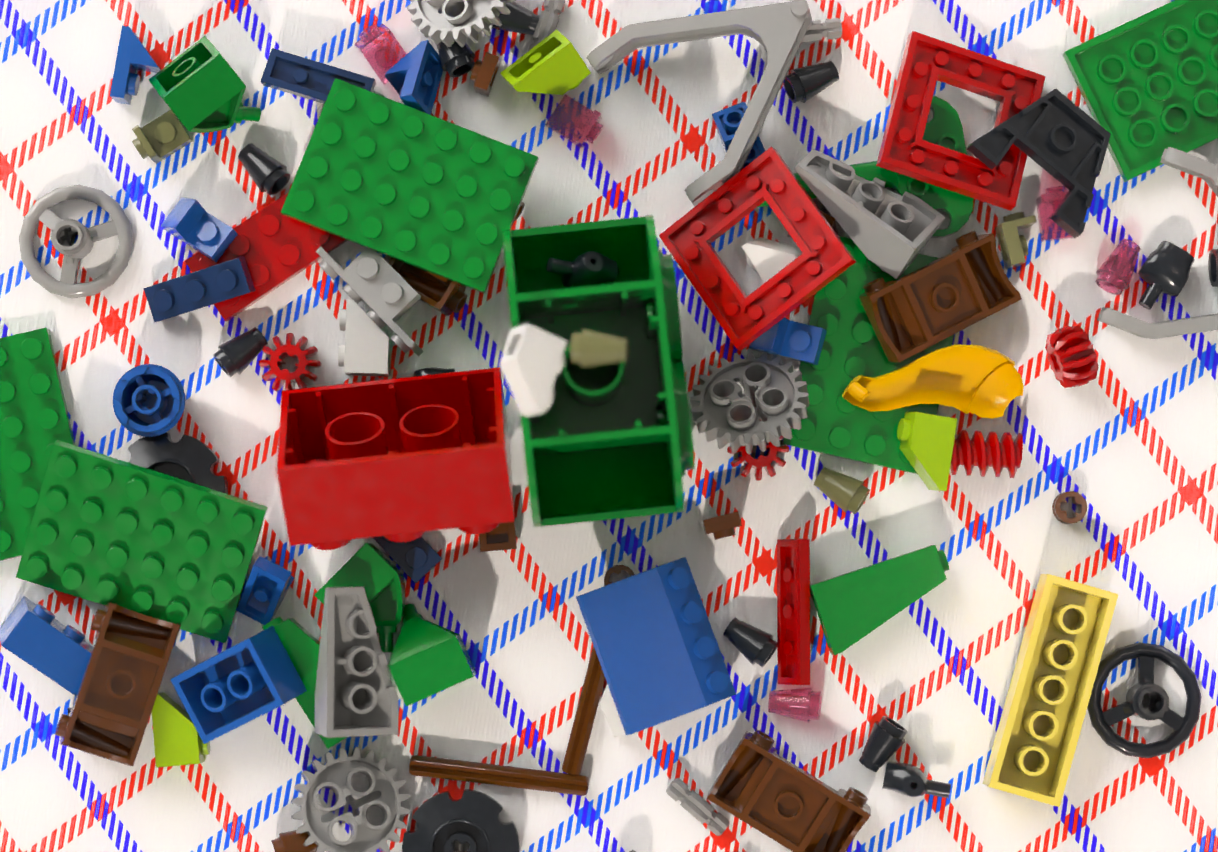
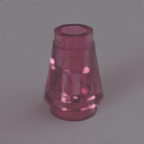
(1118, 268)
(797, 703)

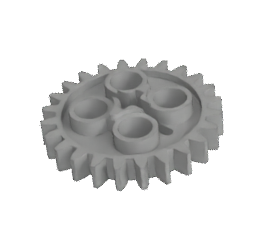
(444, 23)
(732, 418)
(337, 776)

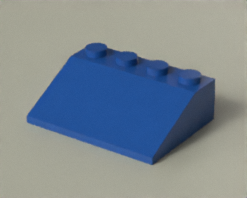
(655, 646)

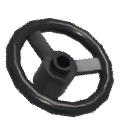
(1157, 705)

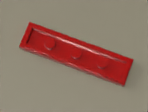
(793, 611)

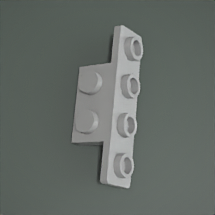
(380, 287)

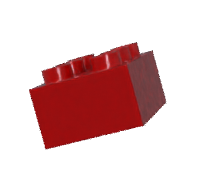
(395, 458)

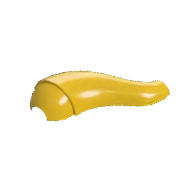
(953, 376)

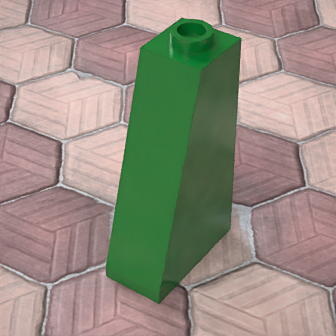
(870, 596)
(304, 654)

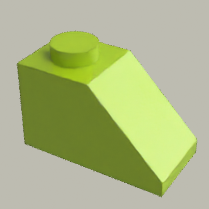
(548, 67)
(928, 446)
(175, 735)

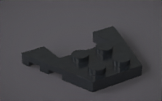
(1062, 143)

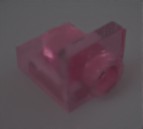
(380, 49)
(575, 122)
(1046, 205)

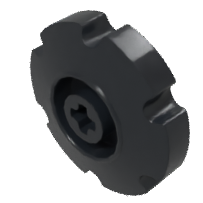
(185, 460)
(467, 819)

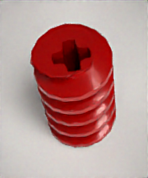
(987, 453)

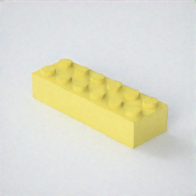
(1050, 689)

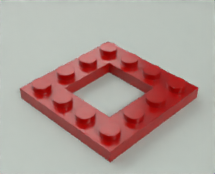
(903, 145)
(821, 259)

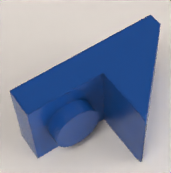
(130, 57)
(417, 77)
(199, 228)
(792, 341)
(264, 590)

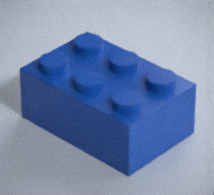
(238, 685)

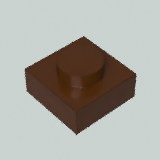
(484, 73)
(722, 525)
(500, 538)

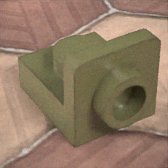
(161, 137)
(1011, 244)

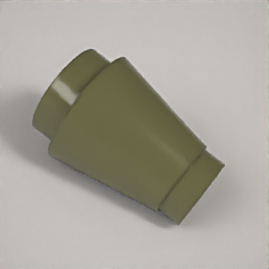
(596, 348)
(842, 489)

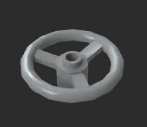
(63, 232)

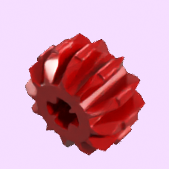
(295, 351)
(1071, 356)
(761, 461)

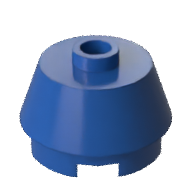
(148, 400)

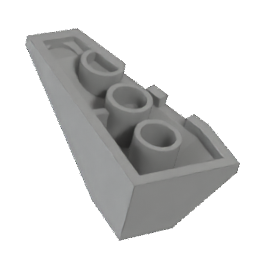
(880, 222)
(352, 676)

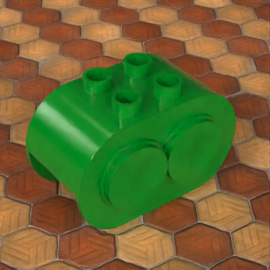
(615, 429)

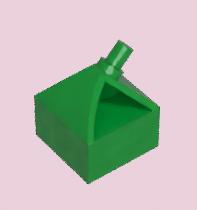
(203, 90)
(383, 587)
(427, 658)

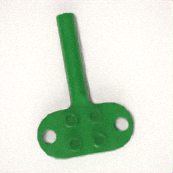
(944, 130)

